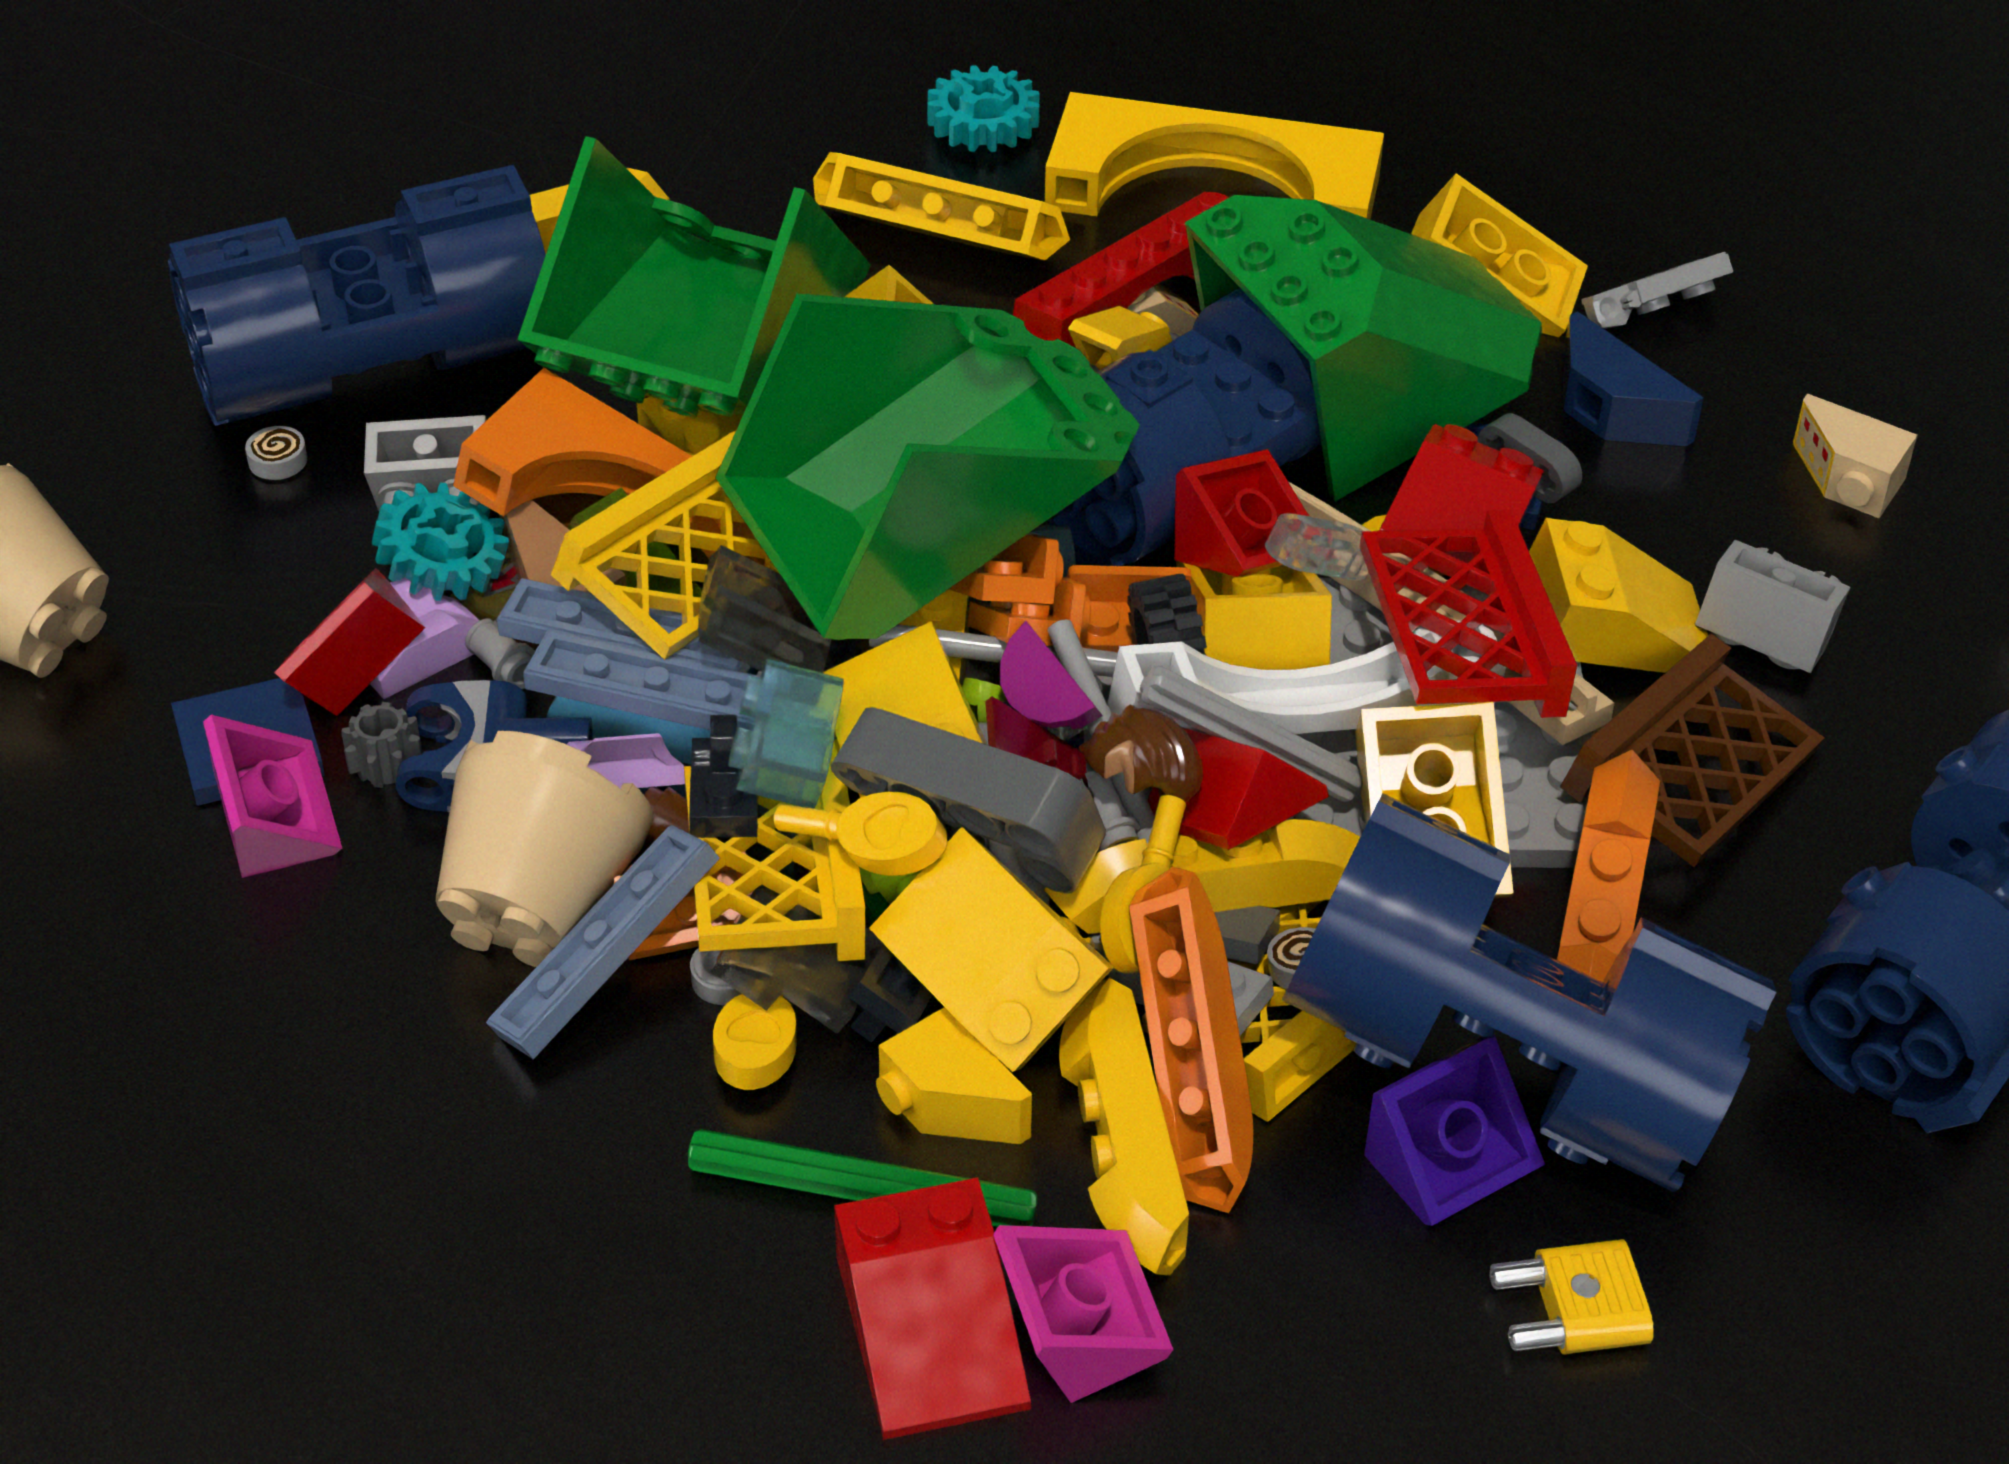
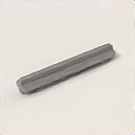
(1234, 723)

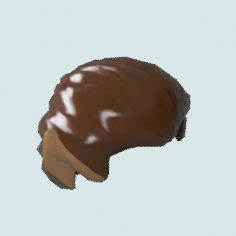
(1148, 752)

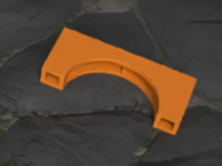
(565, 442)

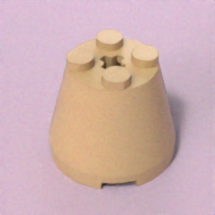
(46, 580)
(533, 843)

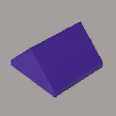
(1452, 1132)

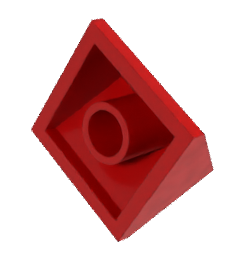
(1229, 512)
(352, 645)
(1242, 792)

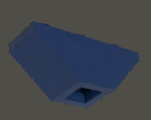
(1622, 391)

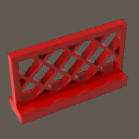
(1516, 607)

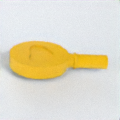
(879, 831)
(1115, 919)
(754, 1044)

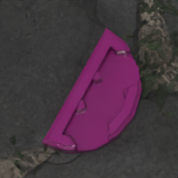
(1041, 685)

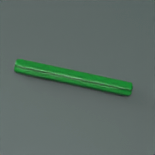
(840, 1174)

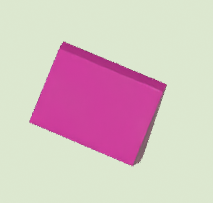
(270, 796)
(1083, 1304)

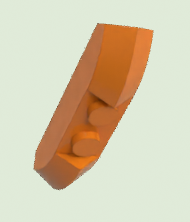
(1609, 865)
(1194, 1037)

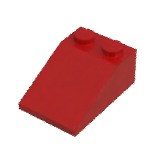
(1457, 483)
(930, 1308)

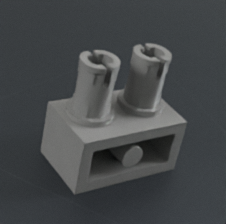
(413, 453)
(1772, 606)

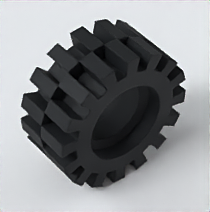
(1165, 612)

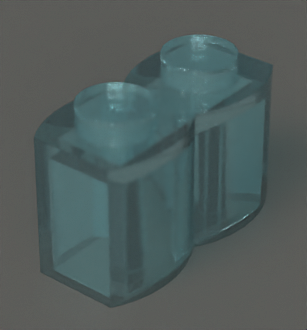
(787, 734)

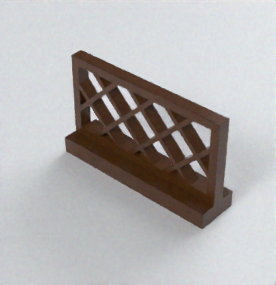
(1658, 722)

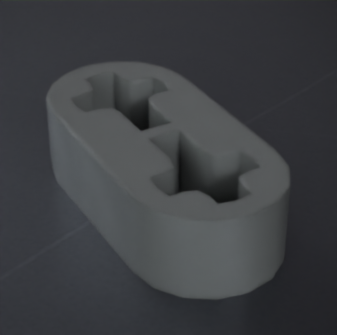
(1560, 465)

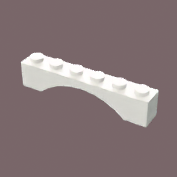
(1297, 699)

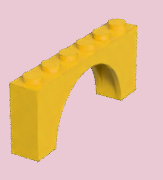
(1116, 140)

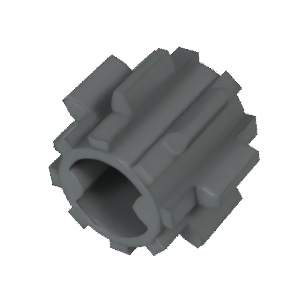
(380, 742)

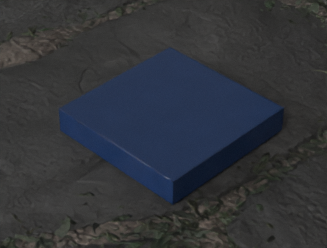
(262, 704)

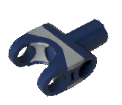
(474, 714)

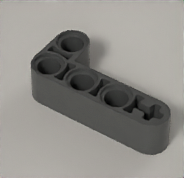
(981, 788)

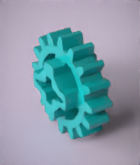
(983, 108)
(439, 541)

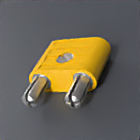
(1588, 1296)

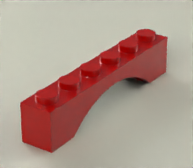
(1114, 274)

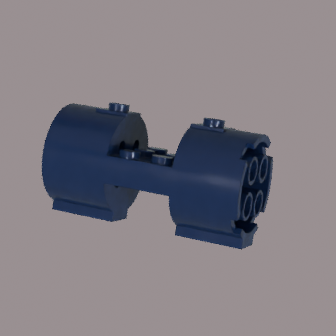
(288, 314)
(1198, 400)
(1916, 958)
(1642, 1053)

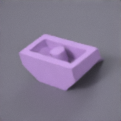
(434, 648)
(633, 760)

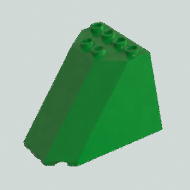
(665, 310)
(1387, 320)
(910, 451)

